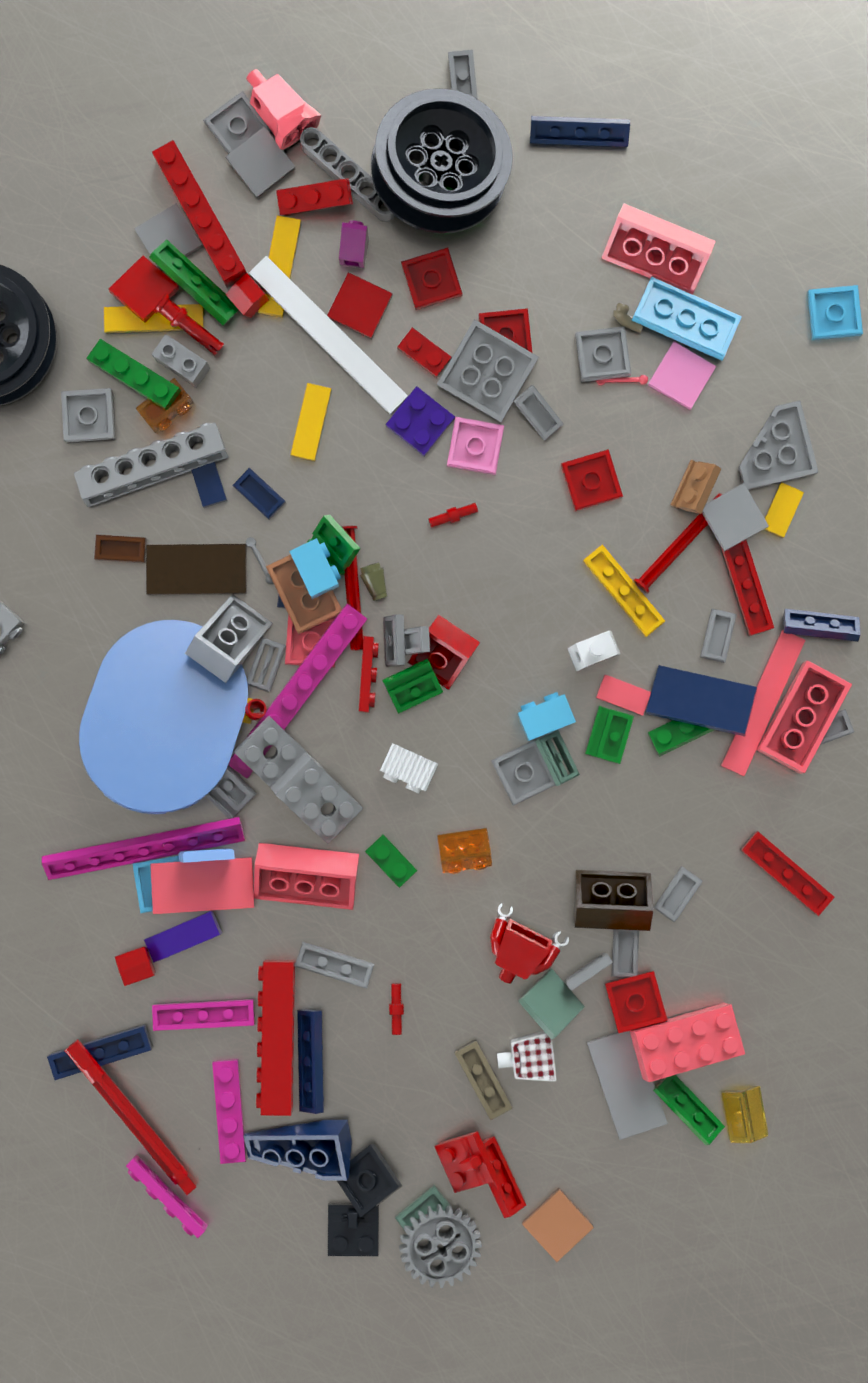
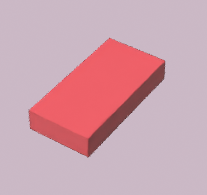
(623, 695)

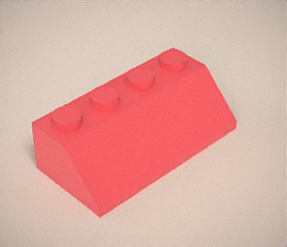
(658, 249)
(305, 876)

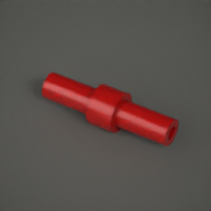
(453, 515)
(396, 1009)

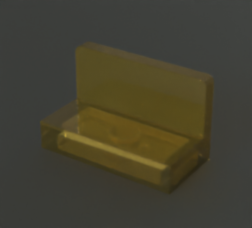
(745, 1115)

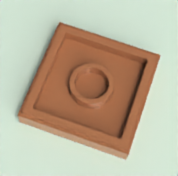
(557, 1225)

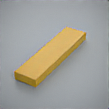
(282, 255)
(123, 320)
(624, 590)

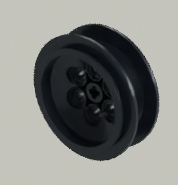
(446, 121)
(33, 351)

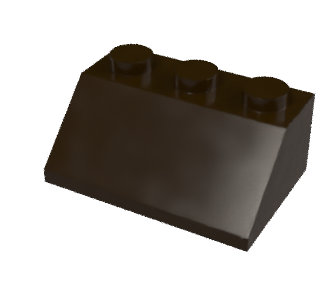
(613, 900)

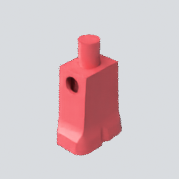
(281, 108)

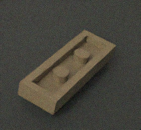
(483, 1080)

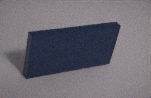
(701, 700)

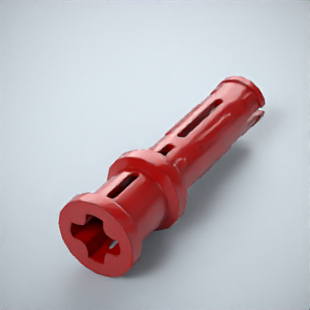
(179, 317)

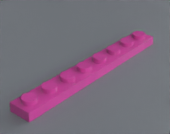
(308, 675)
(143, 848)

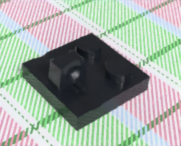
(369, 1180)
(351, 1233)

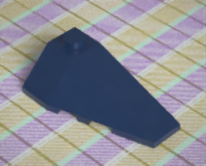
(310, 1147)

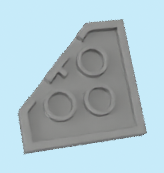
(780, 450)

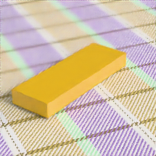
(311, 422)

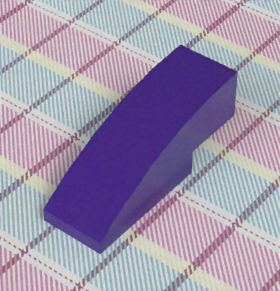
(183, 936)

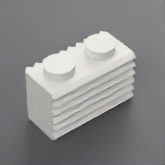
(409, 768)

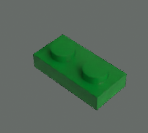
(391, 860)

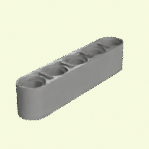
(339, 166)

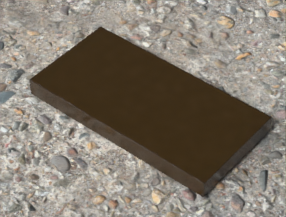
(196, 569)

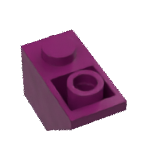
(353, 244)

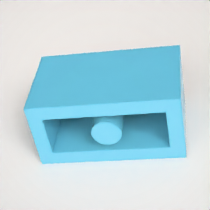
(314, 568)
(545, 717)

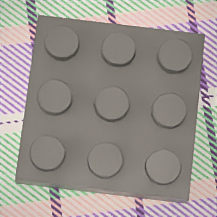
(487, 370)

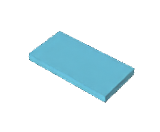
(686, 318)

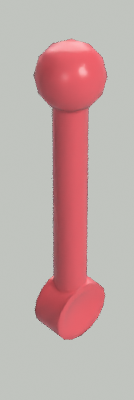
(643, 379)

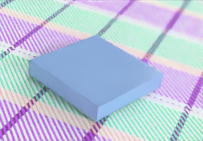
(206, 855)

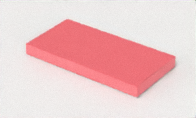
(202, 885)

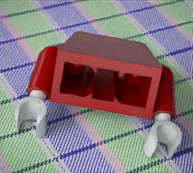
(521, 949)

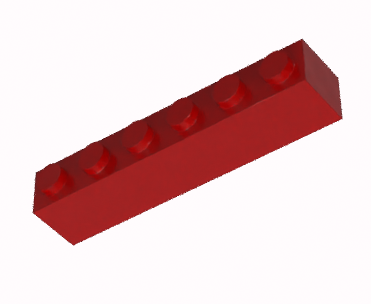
(199, 213)
(277, 1037)

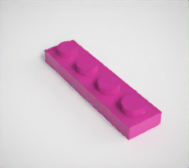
(203, 1014)
(229, 1111)
(160, 1190)

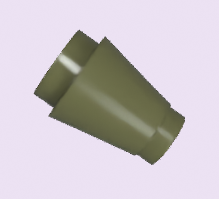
(374, 580)

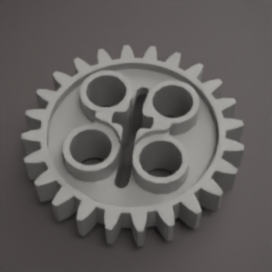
(452, 1263)

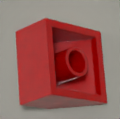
(448, 651)

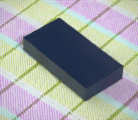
(209, 485)
(259, 493)

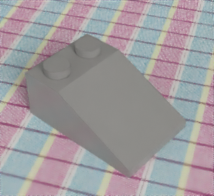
(228, 638)

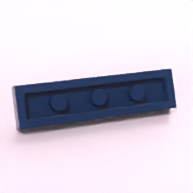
(579, 131)
(104, 1050)
(310, 1061)

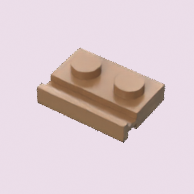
(696, 486)

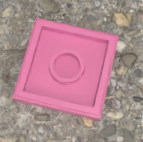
(682, 375)
(475, 445)

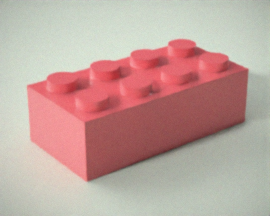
(804, 717)
(687, 1042)

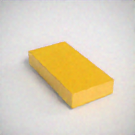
(782, 509)

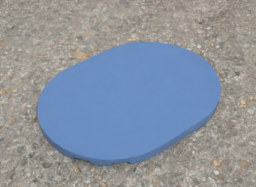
(159, 721)

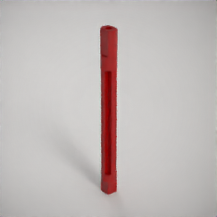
(130, 1116)

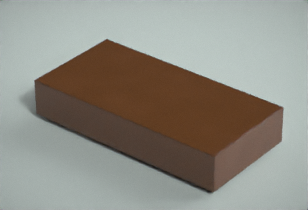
(120, 548)

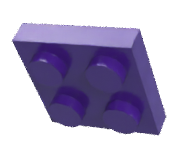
(420, 421)

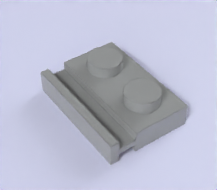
(231, 794)

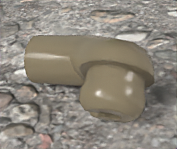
(625, 320)

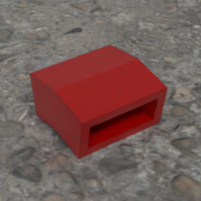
(247, 296)
(135, 966)

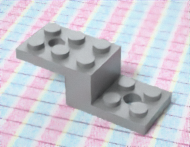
(298, 779)

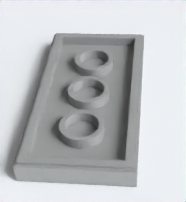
(628, 1096)

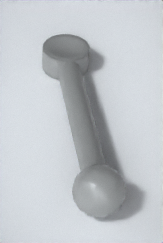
(251, 542)

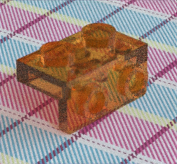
(160, 418)
(465, 851)

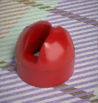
(255, 704)

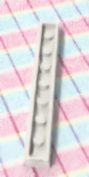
(328, 335)

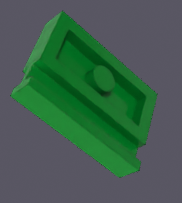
(338, 542)
(412, 686)
(609, 734)

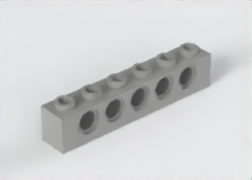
(143, 476)

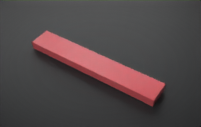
(767, 696)

